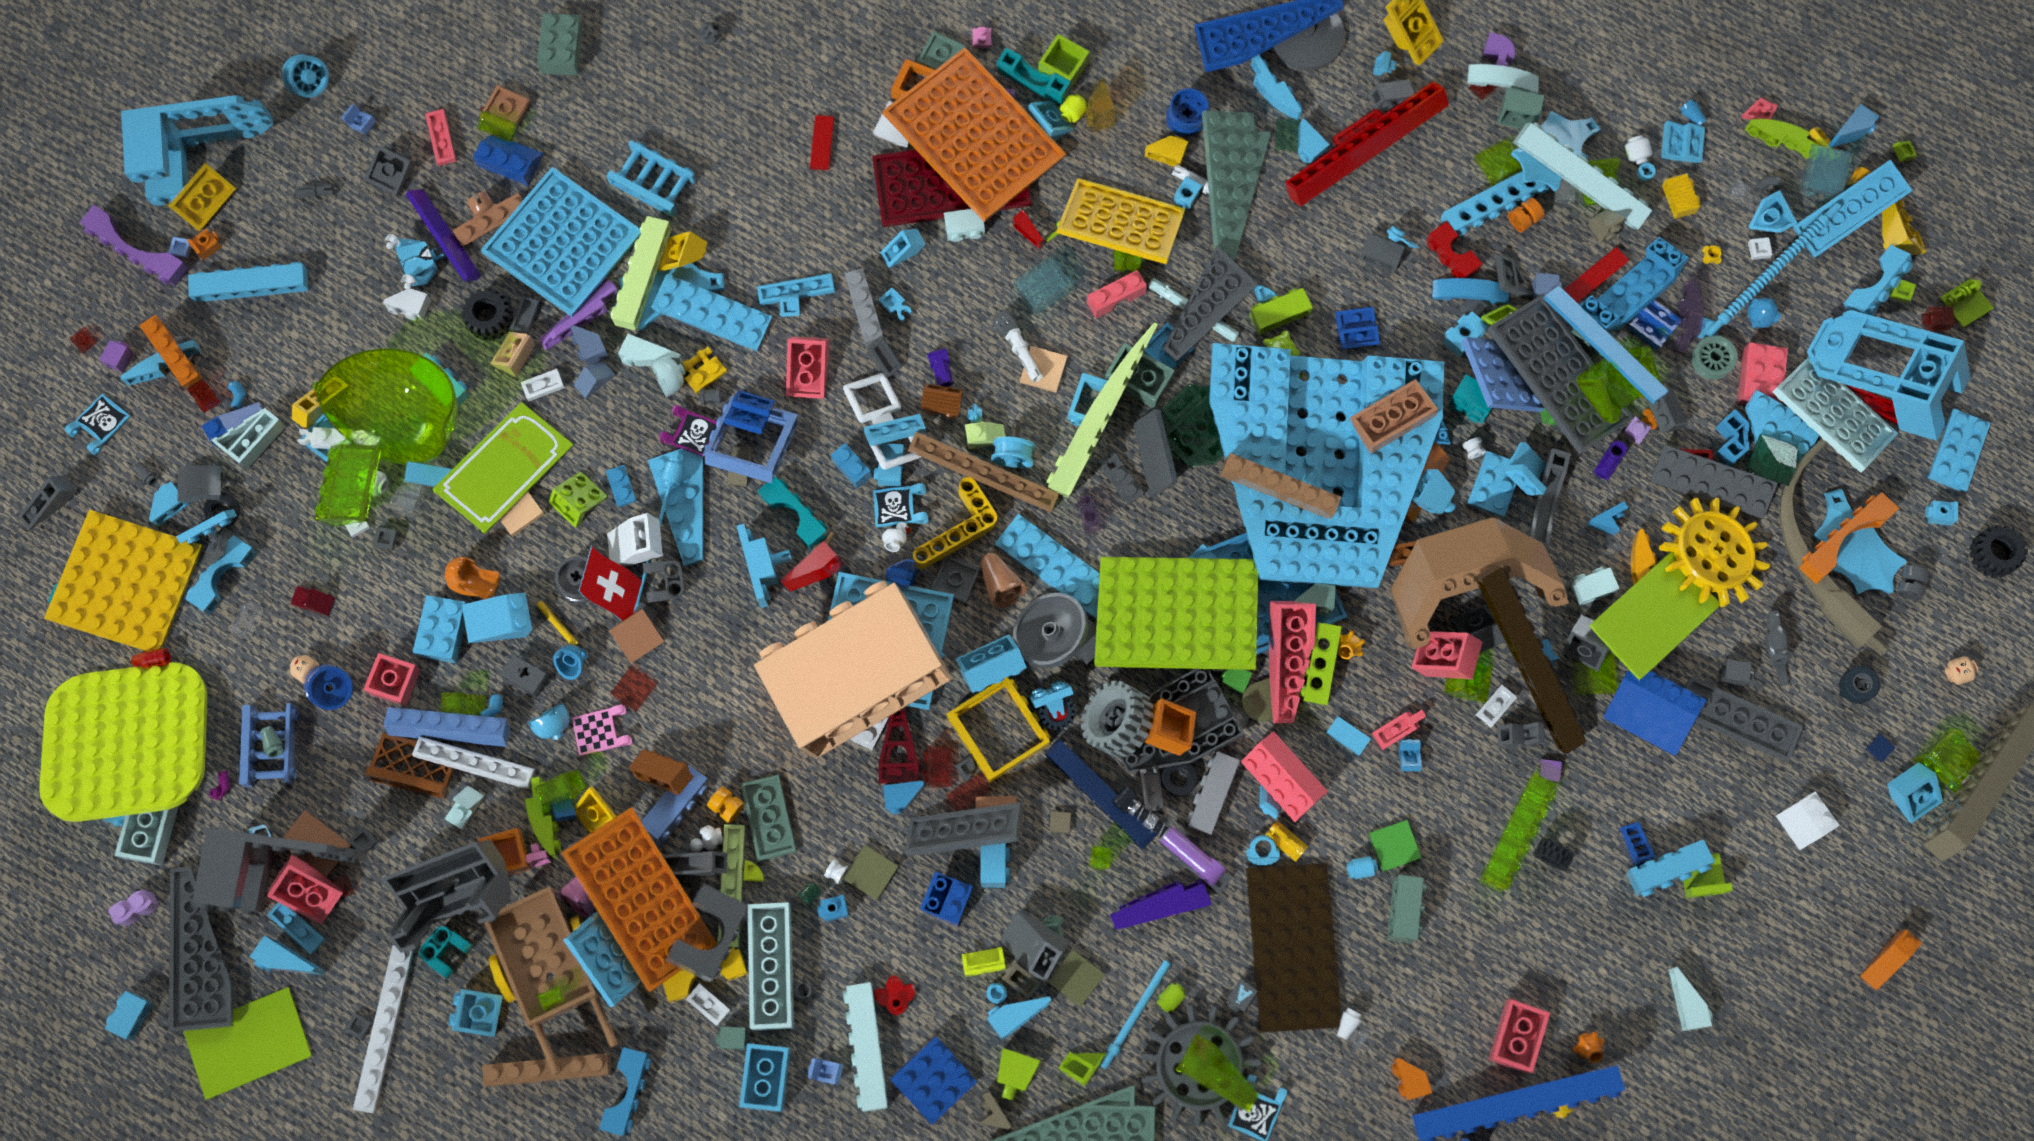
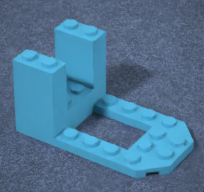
(157, 148)
(1933, 368)

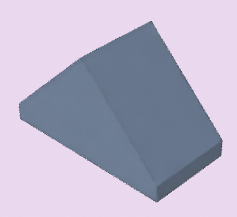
(593, 378)

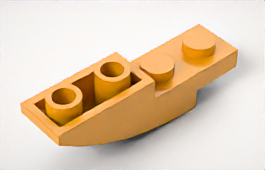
(1641, 556)

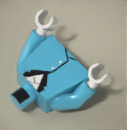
(415, 259)

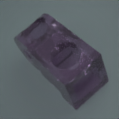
(1088, 514)

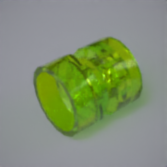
(1126, 261)

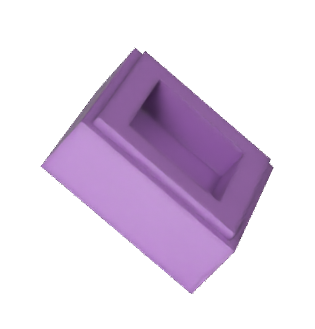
(1550, 770)

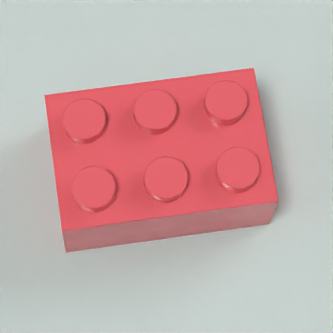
(1761, 370)
(1448, 655)
(1519, 1036)

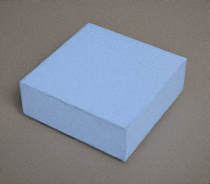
(180, 248)

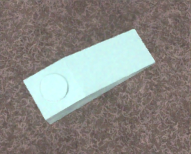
(642, 353)
(1691, 1007)

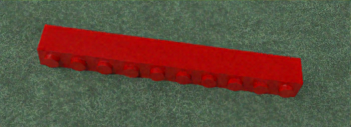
(1366, 143)

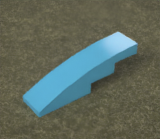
(154, 365)

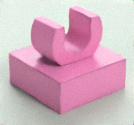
(982, 37)
(538, 856)

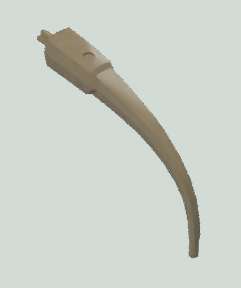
(1834, 603)

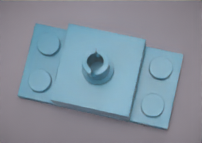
(761, 563)

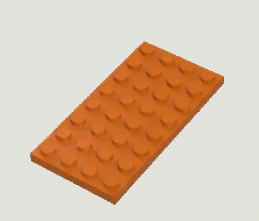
(637, 896)

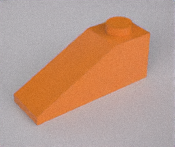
(1891, 958)

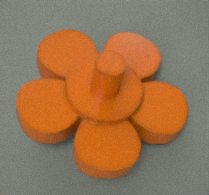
(1649, 419)

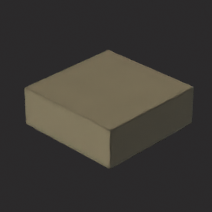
(1060, 822)

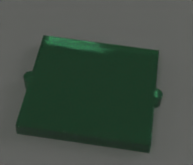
(1287, 134)

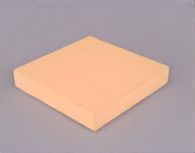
(1051, 367)

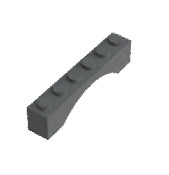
(1545, 506)

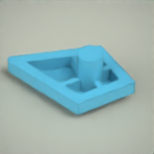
(1268, 804)

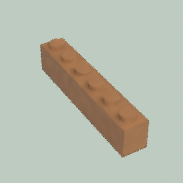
(1280, 486)
(539, 1070)

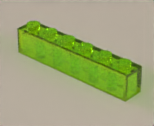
(1518, 832)

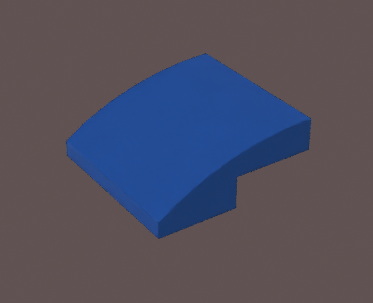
(1654, 324)
(1357, 328)
(749, 412)

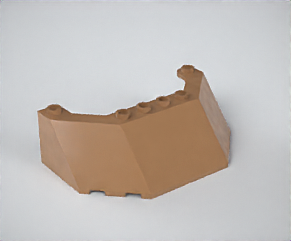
(1449, 561)

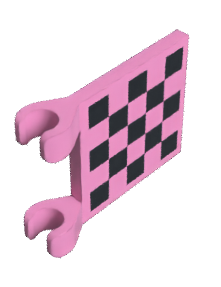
(597, 731)

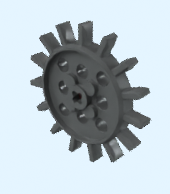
(1166, 1060)

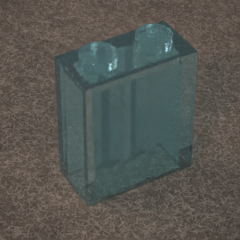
(1826, 171)
(1043, 285)

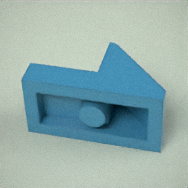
(1606, 520)

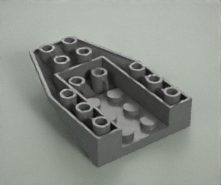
(1213, 726)

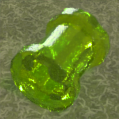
(550, 997)

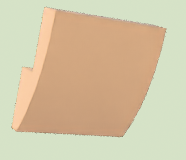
(521, 515)

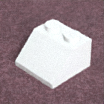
(1807, 820)

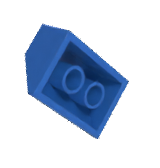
(508, 159)

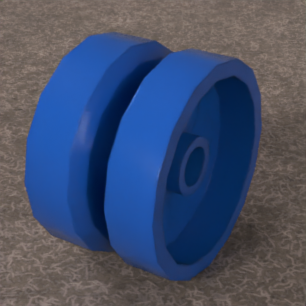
(316, 684)

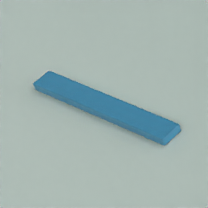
(1606, 345)

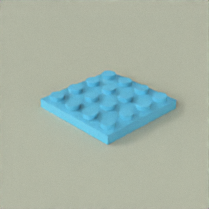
(603, 959)

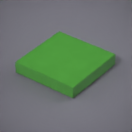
(1395, 845)

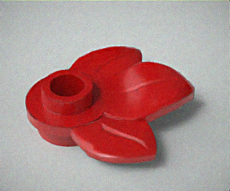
(894, 992)

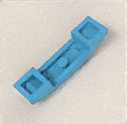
(1469, 289)

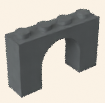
(729, 914)

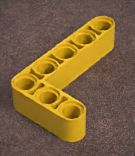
(960, 530)

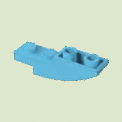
(1275, 93)

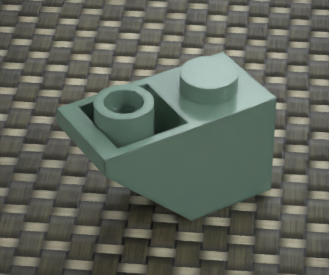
(1322, 595)

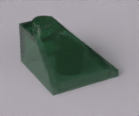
(1773, 459)

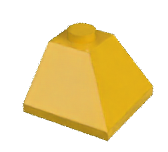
(682, 250)

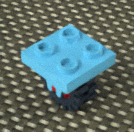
(1054, 706)

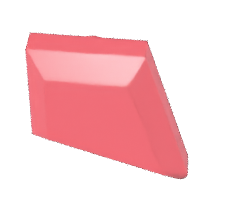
(1760, 110)

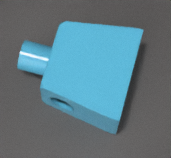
(1434, 493)

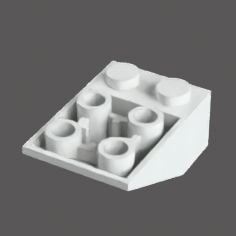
(635, 540)

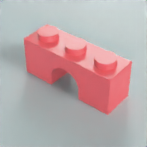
(1106, 298)

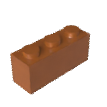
(661, 771)

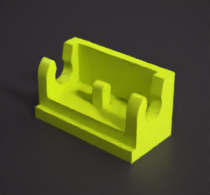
(983, 962)

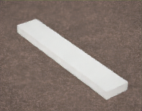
(473, 762)

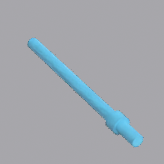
(1114, 1049)

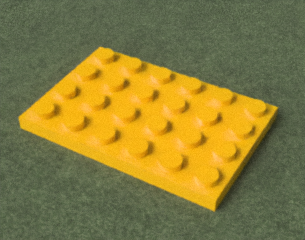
(1121, 221)

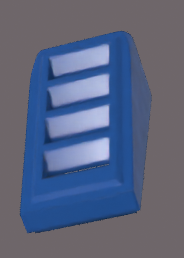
(1644, 842)

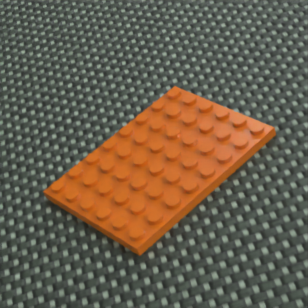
(974, 134)

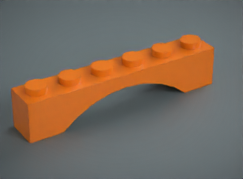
(1875, 514)

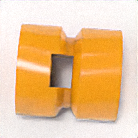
(727, 805)

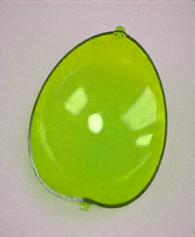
(391, 403)

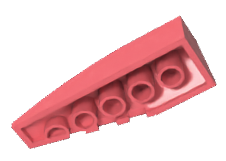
(1289, 653)

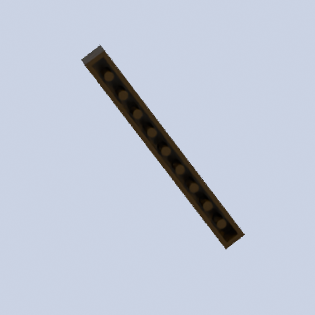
(1530, 658)

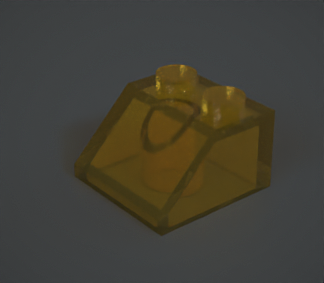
(1100, 108)

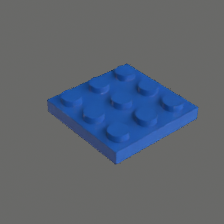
(933, 1080)

